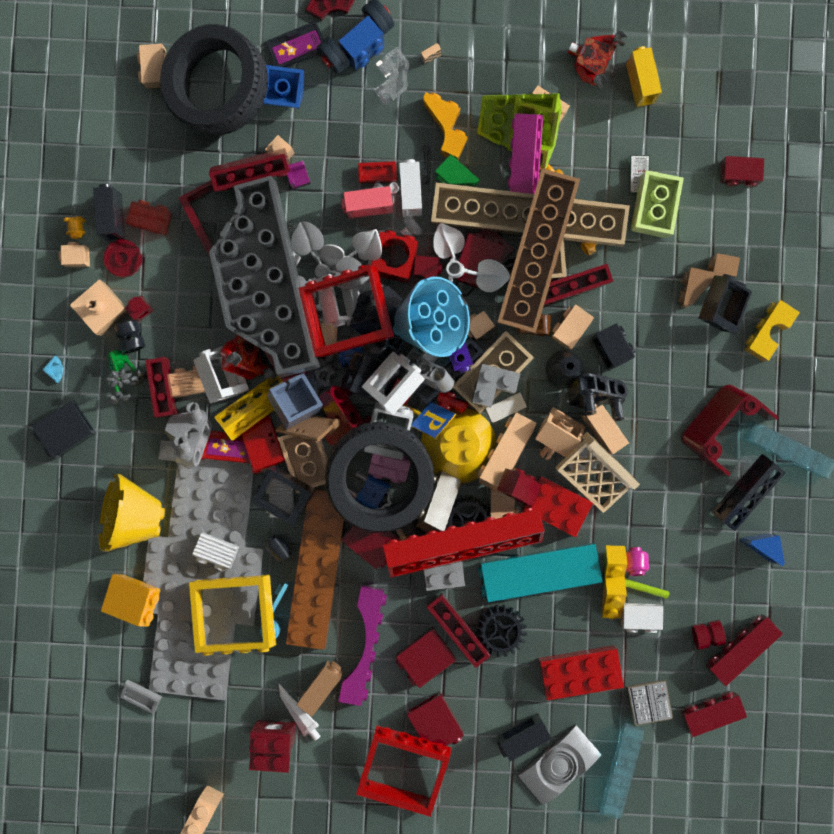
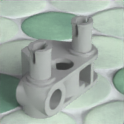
(190, 435)

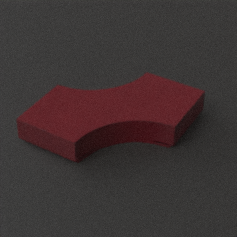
(322, 8)

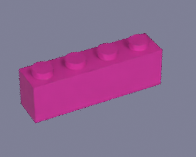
(525, 153)

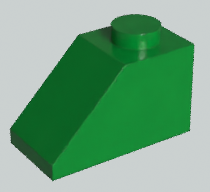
(454, 173)

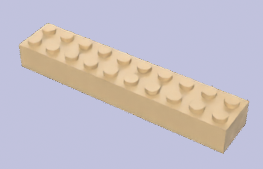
(509, 211)

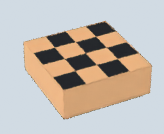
(430, 53)

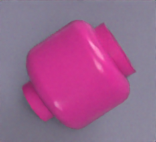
(637, 562)

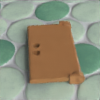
(312, 428)

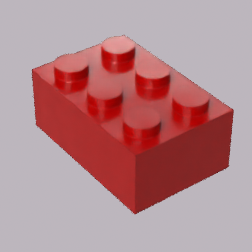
(560, 506)

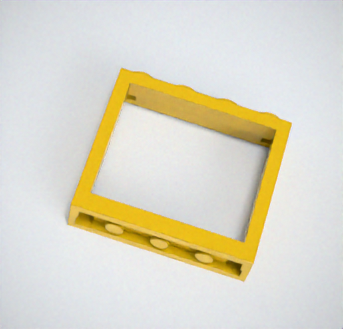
(266, 609)

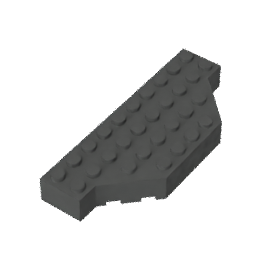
(261, 280)

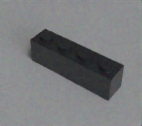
(429, 394)

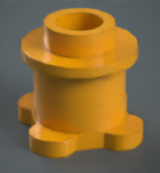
(75, 227)

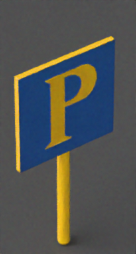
(432, 419)

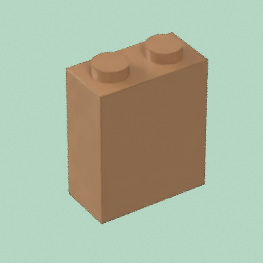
(320, 688)

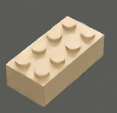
(503, 354)

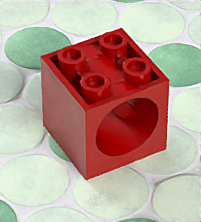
(403, 272)

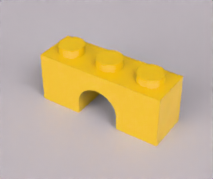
(760, 343)

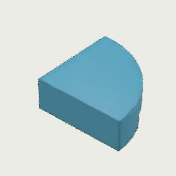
(54, 369)

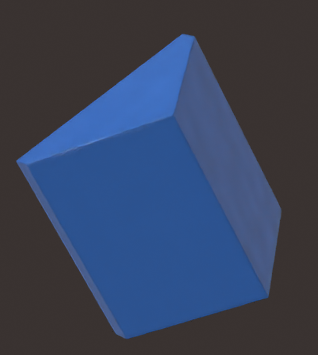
(284, 87)
(767, 546)

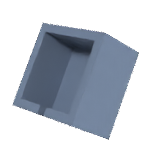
(295, 403)

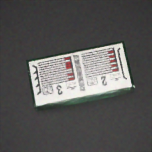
(637, 165)

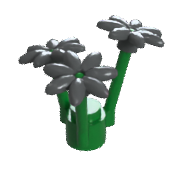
(117, 362)

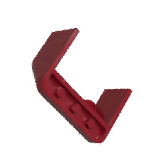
(713, 418)

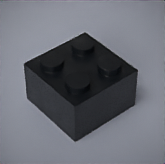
(366, 317)
(613, 346)

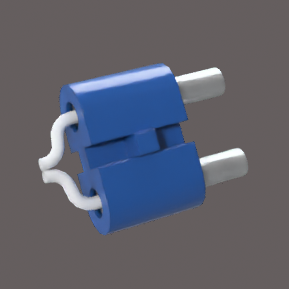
(372, 493)

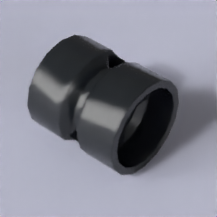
(128, 330)

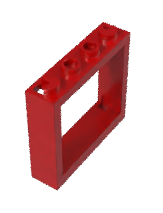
(313, 323)
(399, 797)

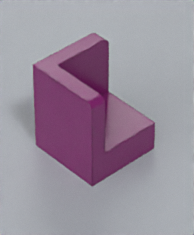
(298, 175)

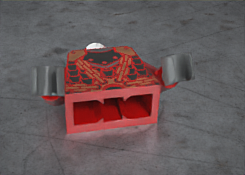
(595, 57)
(244, 359)

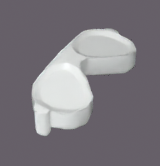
(394, 187)

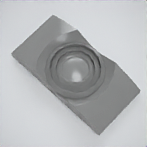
(559, 765)

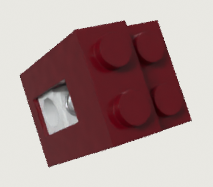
(271, 746)

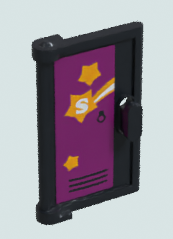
(298, 47)

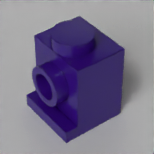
(463, 366)

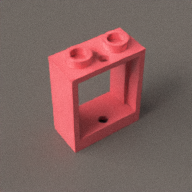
(367, 202)

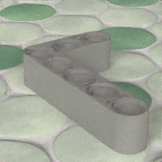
(434, 375)

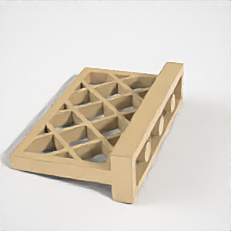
(606, 460)

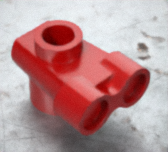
(448, 401)

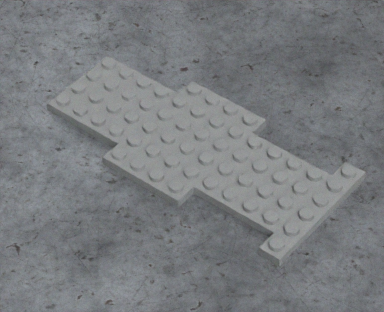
(215, 502)

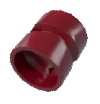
(708, 634)

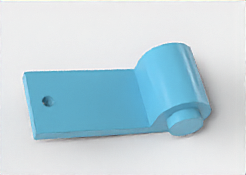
(280, 591)

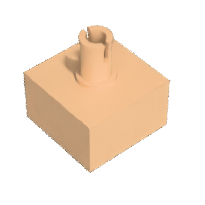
(99, 308)
(559, 434)

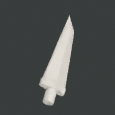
(302, 719)

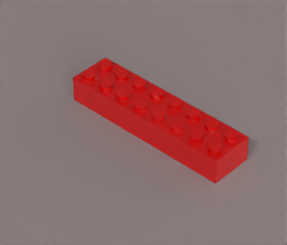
(464, 542)

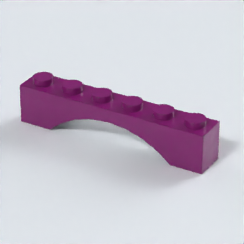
(354, 684)

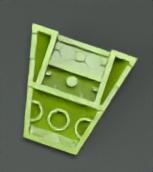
(499, 111)

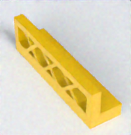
(253, 412)

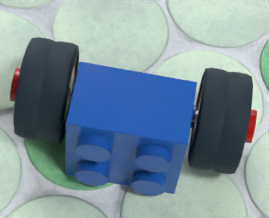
(359, 43)

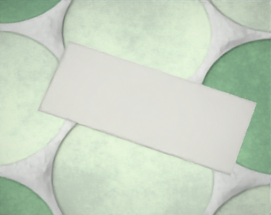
(506, 407)

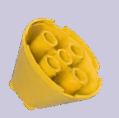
(461, 446)
(128, 515)

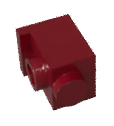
(138, 308)

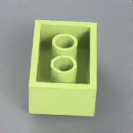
(656, 204)

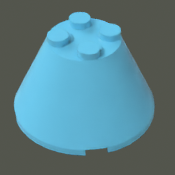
(433, 317)

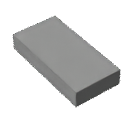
(140, 696)

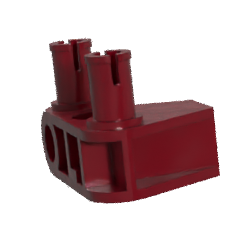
(338, 406)

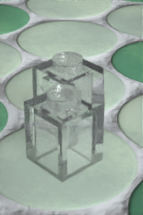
(394, 68)

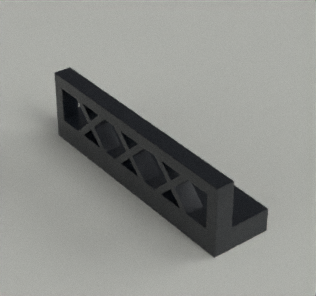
(746, 490)

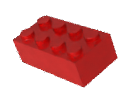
(581, 672)

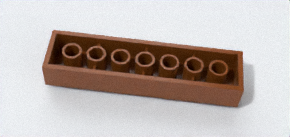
(316, 573)

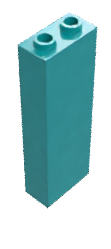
(540, 572)

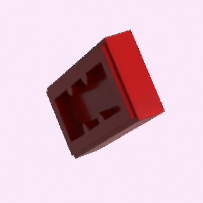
(377, 172)

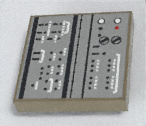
(649, 702)

